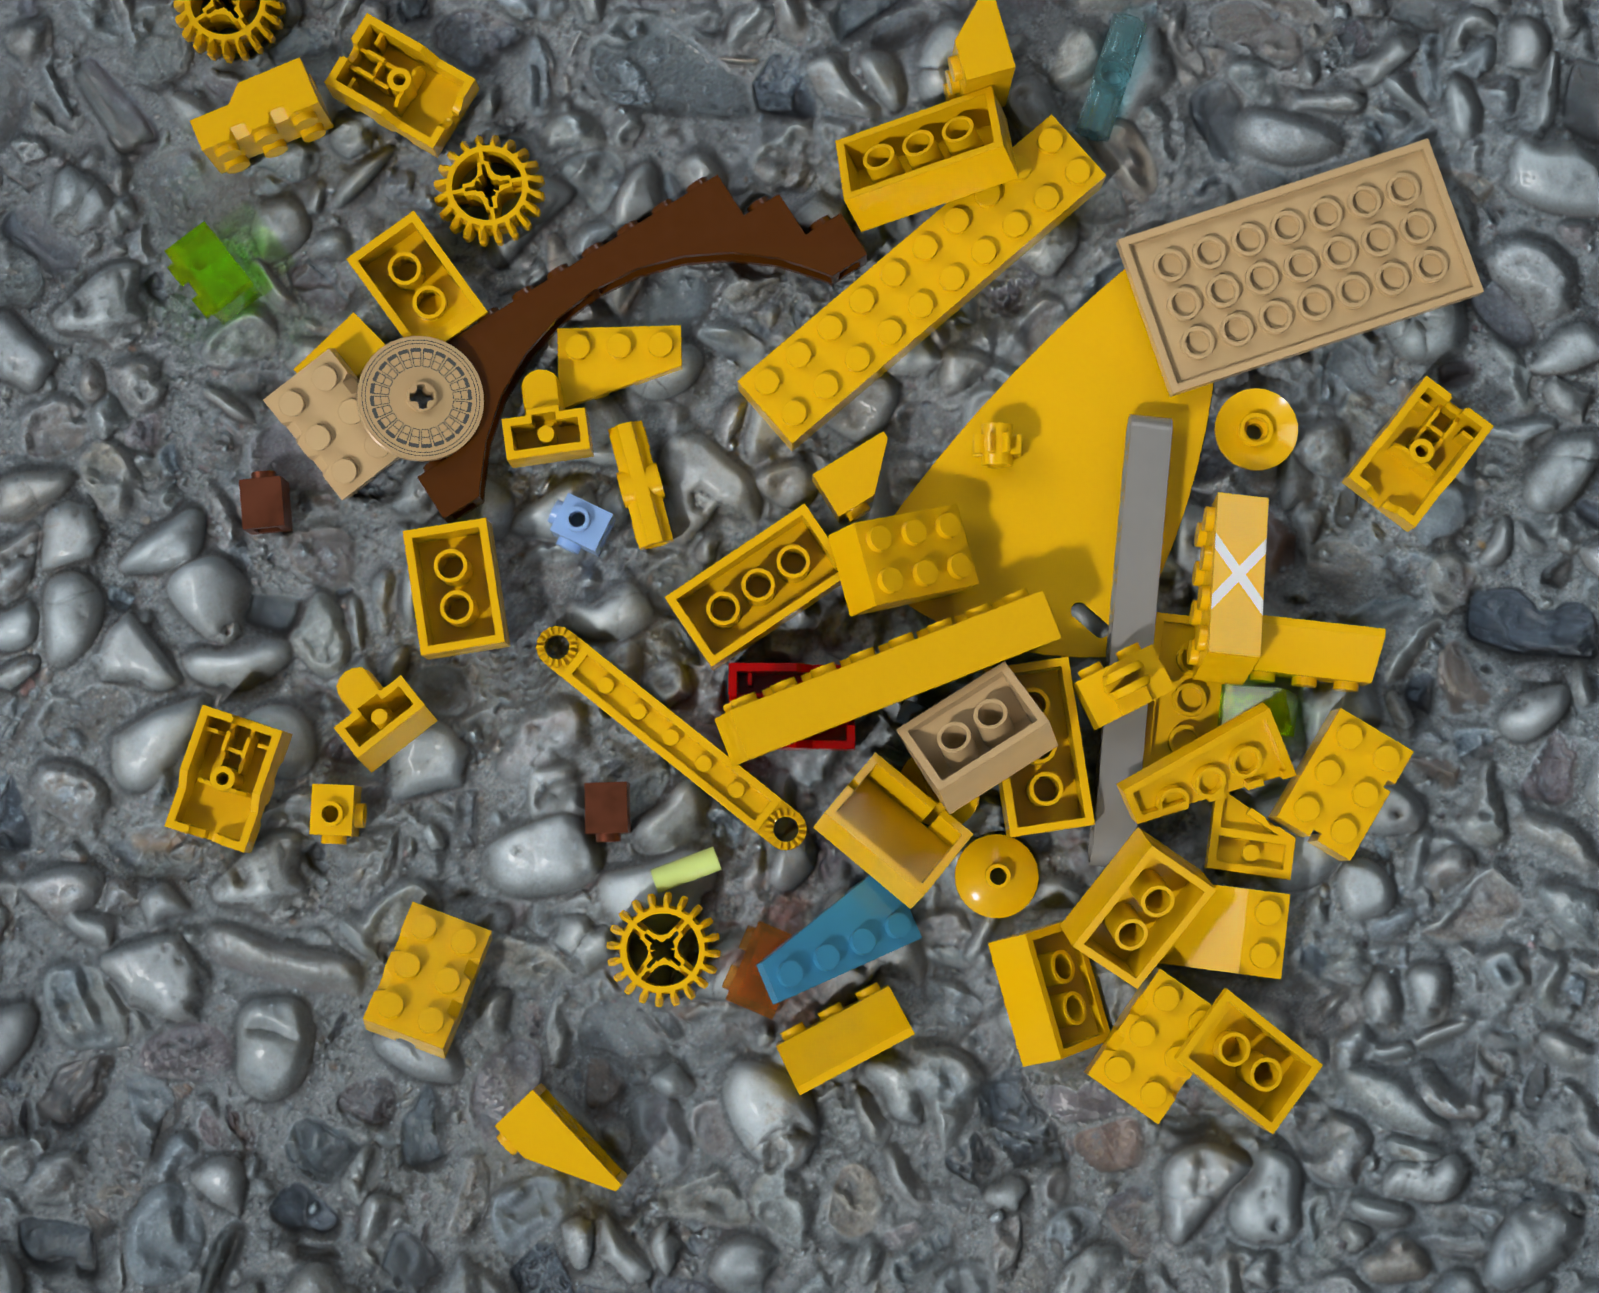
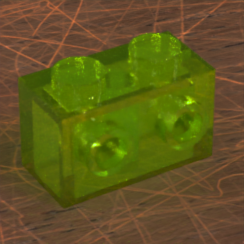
(212, 273)

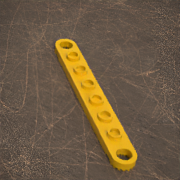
(671, 737)

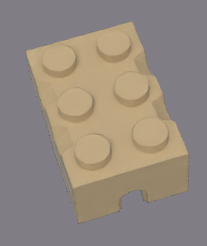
(325, 420)

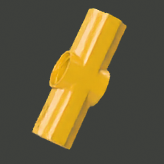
(640, 485)

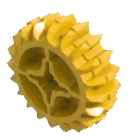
(216, 17)
(473, 192)
(640, 976)

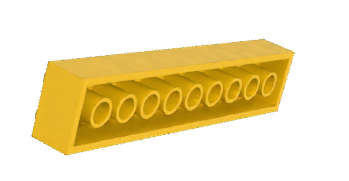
(919, 286)

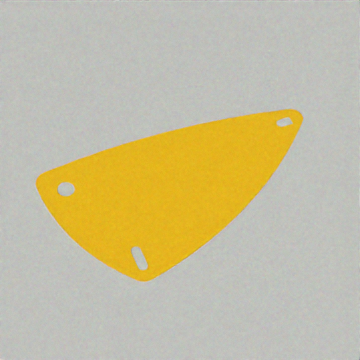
(1057, 508)

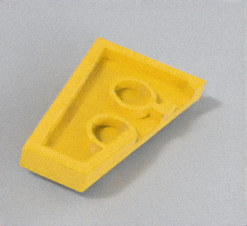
(613, 358)

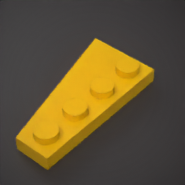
(1221, 761)

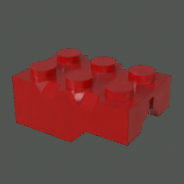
(755, 677)

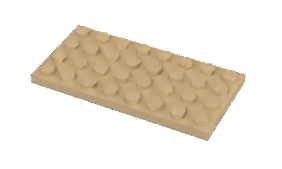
(1299, 267)

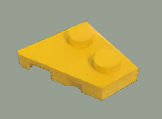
(1247, 842)

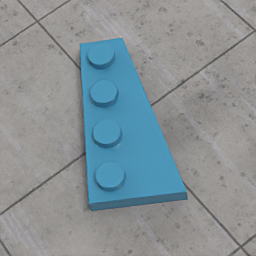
(839, 939)

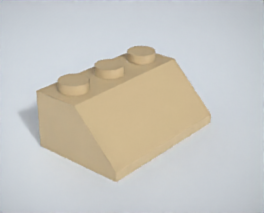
(978, 737)

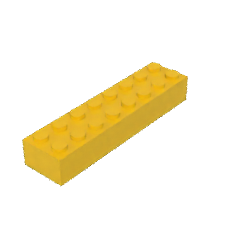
(883, 679)

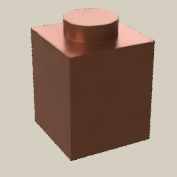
(265, 503)
(607, 810)

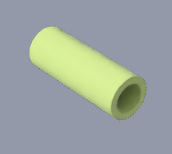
(686, 869)

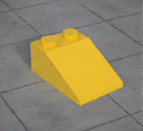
(416, 282)
(1235, 934)
(1248, 1061)
(553, 1137)

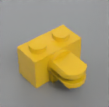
(547, 430)
(1122, 685)
(380, 717)

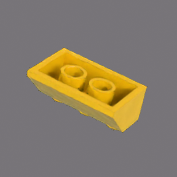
(980, 55)
(1318, 652)
(1048, 994)
(843, 1037)

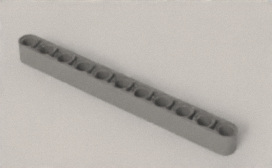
(1131, 620)

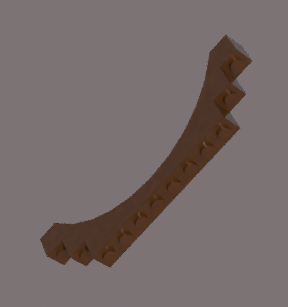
(690, 231)

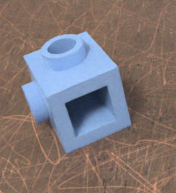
(580, 525)

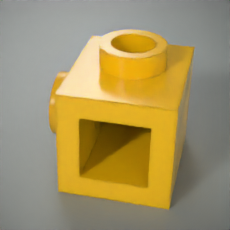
(336, 812)

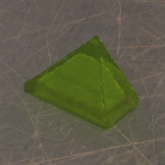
(1240, 698)

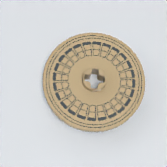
(398, 422)

